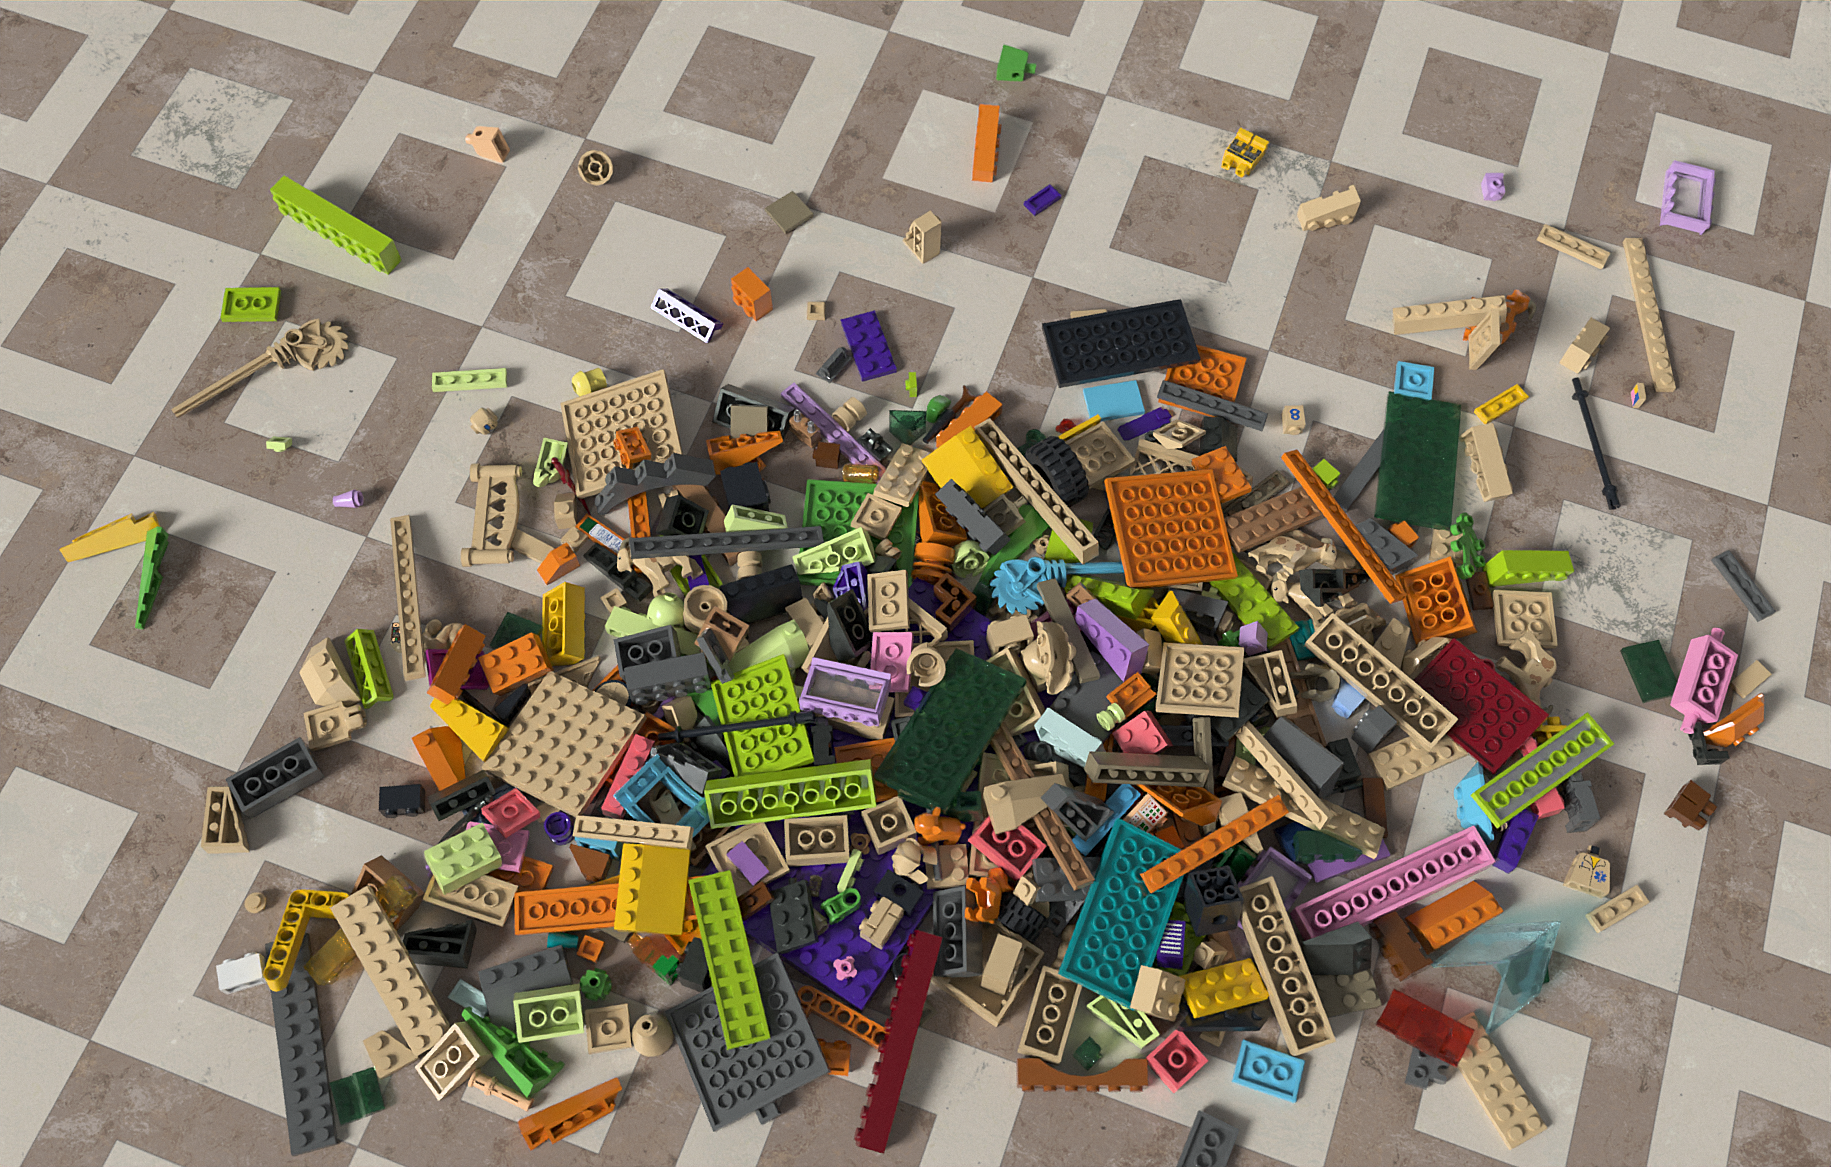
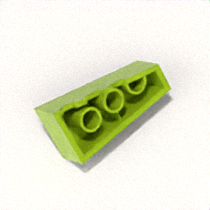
(1527, 566)

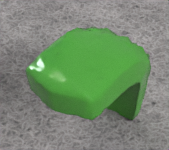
(936, 407)

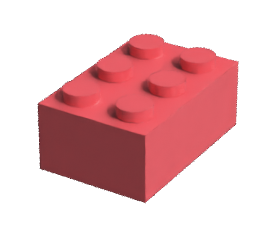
(1008, 850)

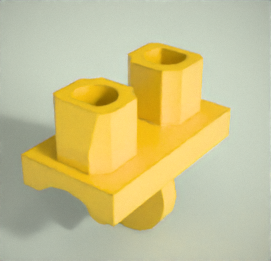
(1547, 731)

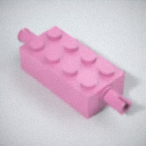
(1704, 680)

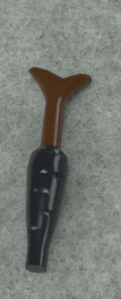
(948, 415)

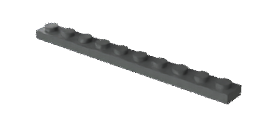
(725, 542)

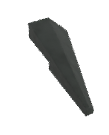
(1327, 584)

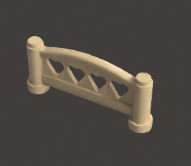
(481, 550)

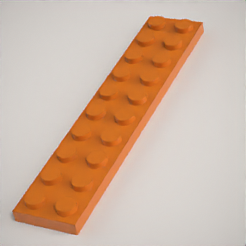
(573, 909)

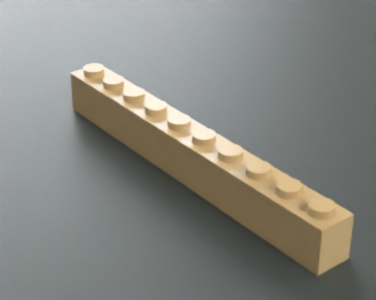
(1038, 492)

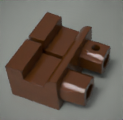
(1689, 803)

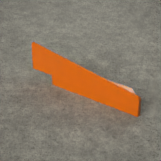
(570, 1115)

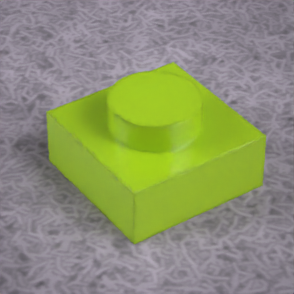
(911, 384)

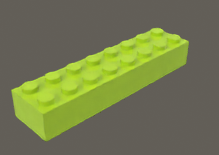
(336, 225)
(790, 793)

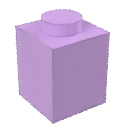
(1253, 638)

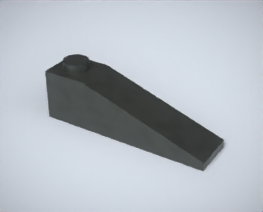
(712, 746)

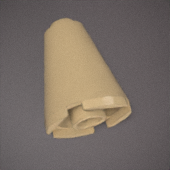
(652, 1035)

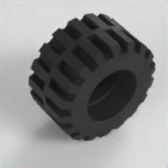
(1021, 918)

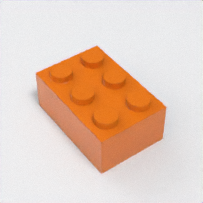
(515, 664)

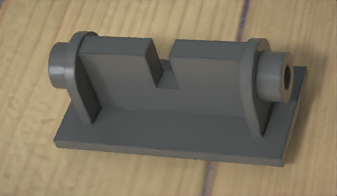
(834, 365)

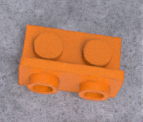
(631, 446)
(836, 1055)

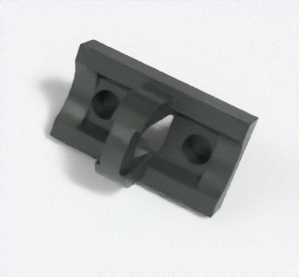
(868, 441)

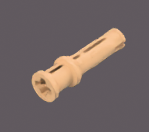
(491, 1086)

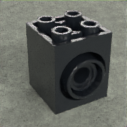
(745, 487)
(1212, 901)

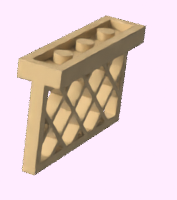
(1161, 453)
(925, 621)

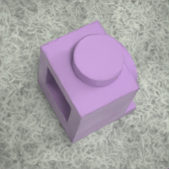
(1493, 186)

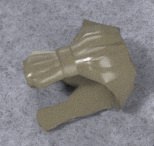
(1311, 675)

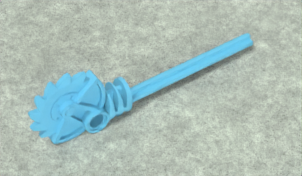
(1018, 582)

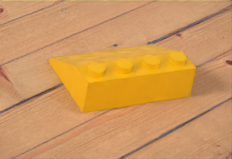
(970, 466)
(652, 889)

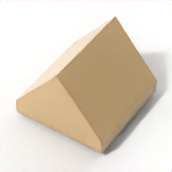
(823, 592)

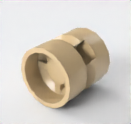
(850, 413)
(749, 563)

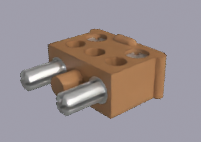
(805, 429)

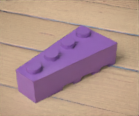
(1112, 638)

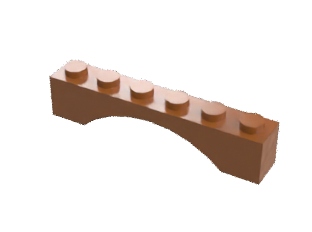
(1034, 1073)

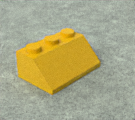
(1174, 622)

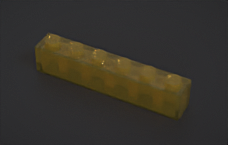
(338, 952)

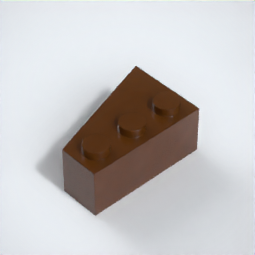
(1398, 946)

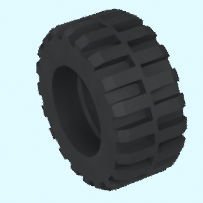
(1059, 469)

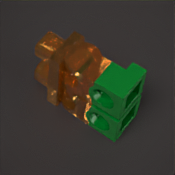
(647, 952)

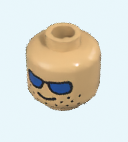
(483, 421)

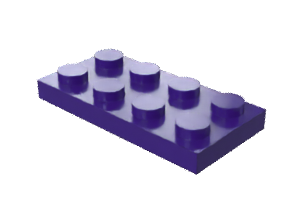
(868, 346)

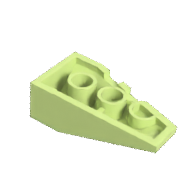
(831, 555)

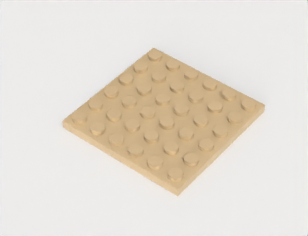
(596, 417)
(564, 744)

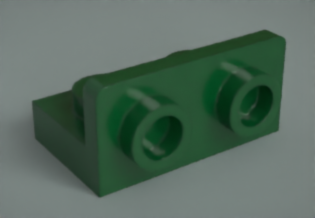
(1238, 859)

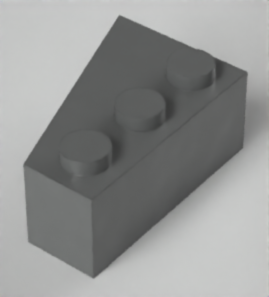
(1388, 548)

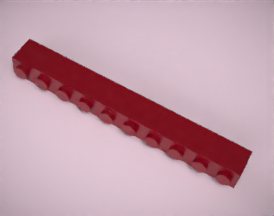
(898, 1042)

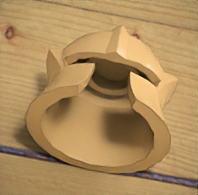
(926, 664)
(908, 858)

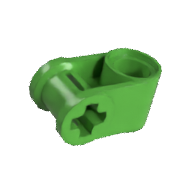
(840, 905)

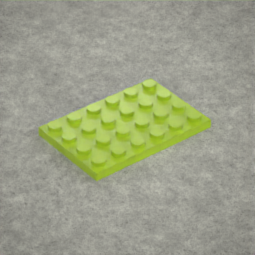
(759, 694)

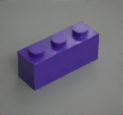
(1514, 840)

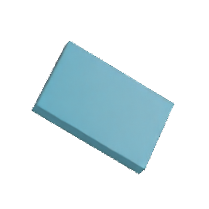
(1114, 400)
(1268, 1071)

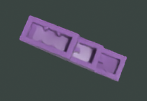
(1323, 871)

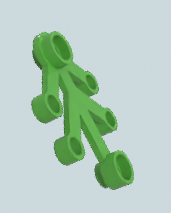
(1464, 525)

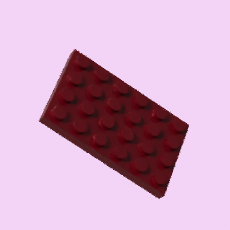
(1489, 709)

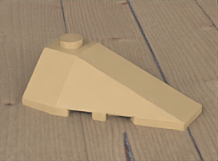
(1017, 800)

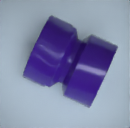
(559, 828)

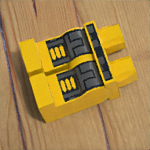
(1243, 154)

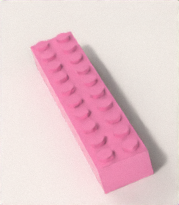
(1395, 885)

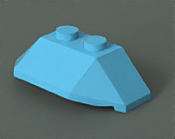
(1468, 809)

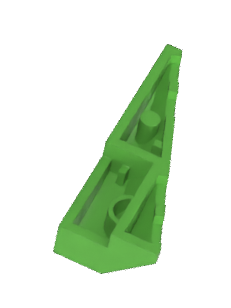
(1019, 542)
(150, 579)
(523, 1064)

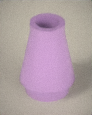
(349, 499)

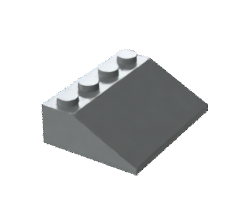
(1083, 701)
(528, 973)

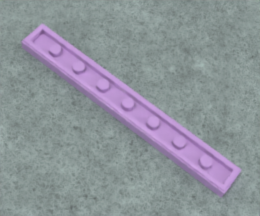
(830, 428)

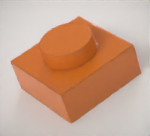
(590, 949)

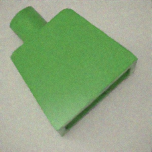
(1014, 64)

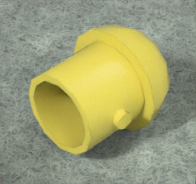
(588, 382)

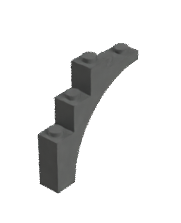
(649, 475)

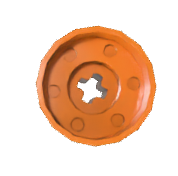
(934, 562)

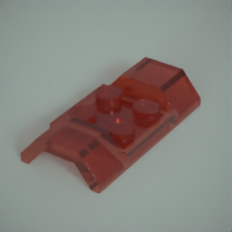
(1425, 1028)

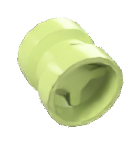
(1111, 716)

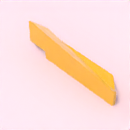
(111, 536)

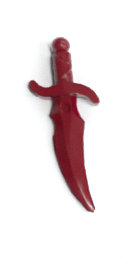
(565, 477)

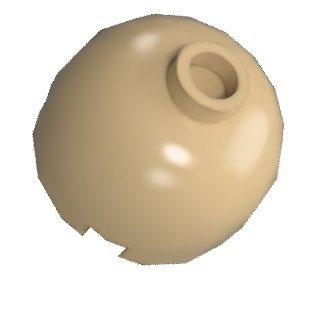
(595, 167)

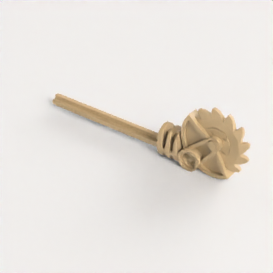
(315, 346)

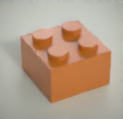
(751, 294)

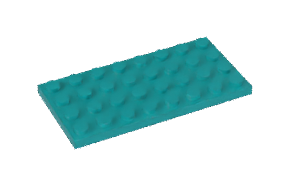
(1120, 916)

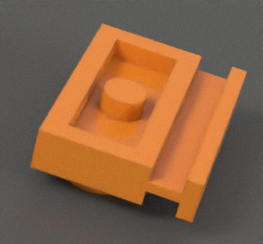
(1131, 694)

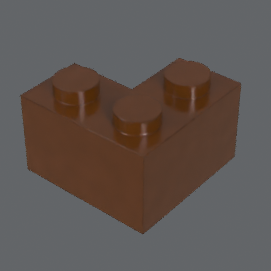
(956, 601)

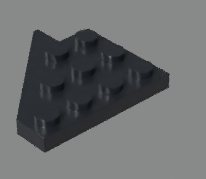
(1242, 1018)

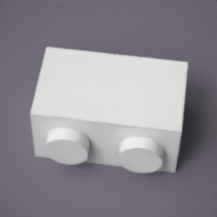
(241, 973)

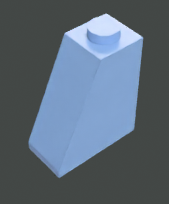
(1347, 699)

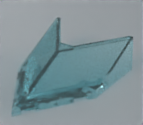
(1517, 953)

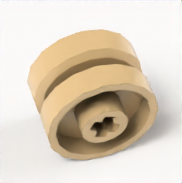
(699, 604)

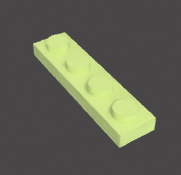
(469, 380)

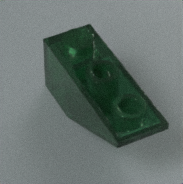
(1320, 846)

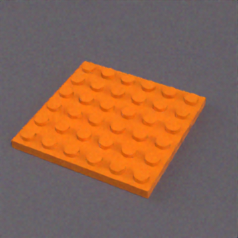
(1170, 529)

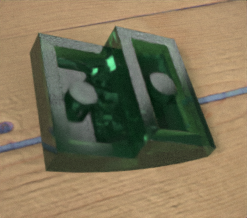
(357, 1096)

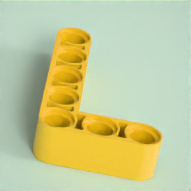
(296, 930)

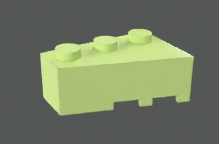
(1129, 1023)

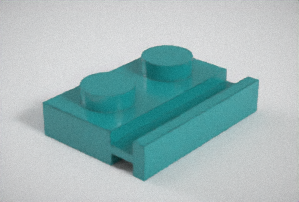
(1299, 639)

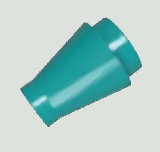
(562, 938)

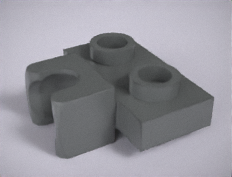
(1423, 1069)

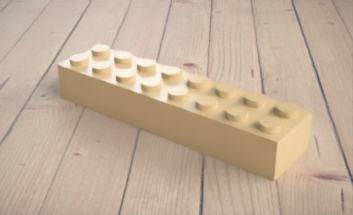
(1380, 681)
(1283, 968)

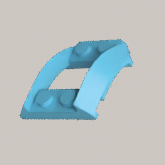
(646, 778)

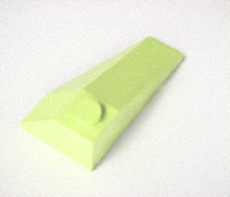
(784, 639)

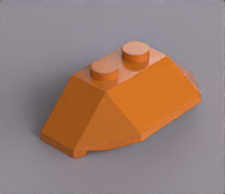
(1737, 724)

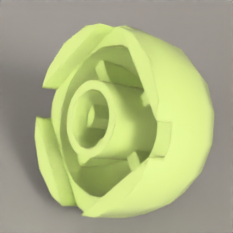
(969, 559)
(666, 610)

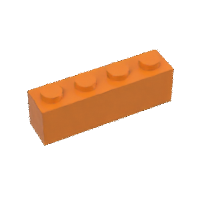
(981, 410)
(456, 664)

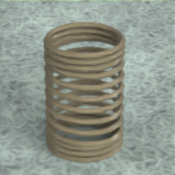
(818, 879)

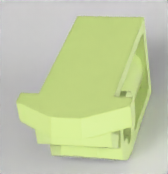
(549, 449)

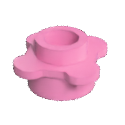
(841, 973)

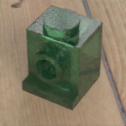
(1088, 1053)

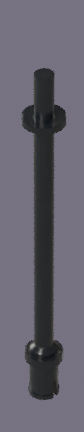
(1609, 490)
(793, 719)

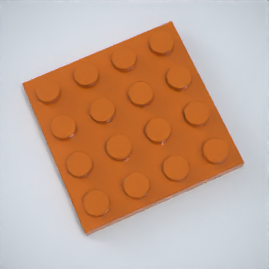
(1215, 375)

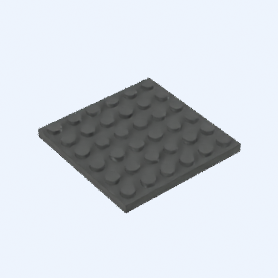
(756, 1074)

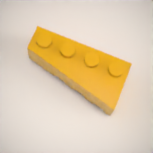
(471, 725)

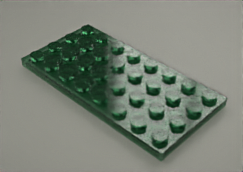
(1418, 461)
(950, 730)

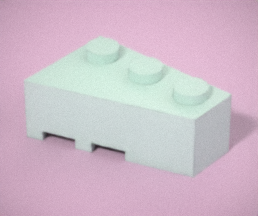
(1066, 738)

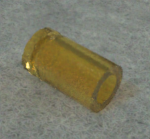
(860, 473)

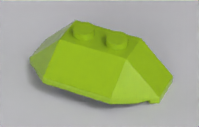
(1058, 549)

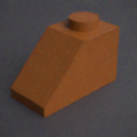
(592, 864)

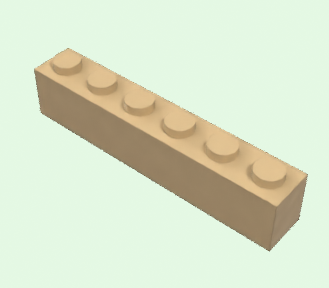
(1445, 314)

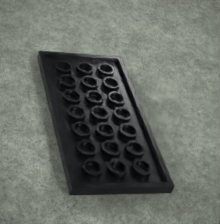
(1120, 343)

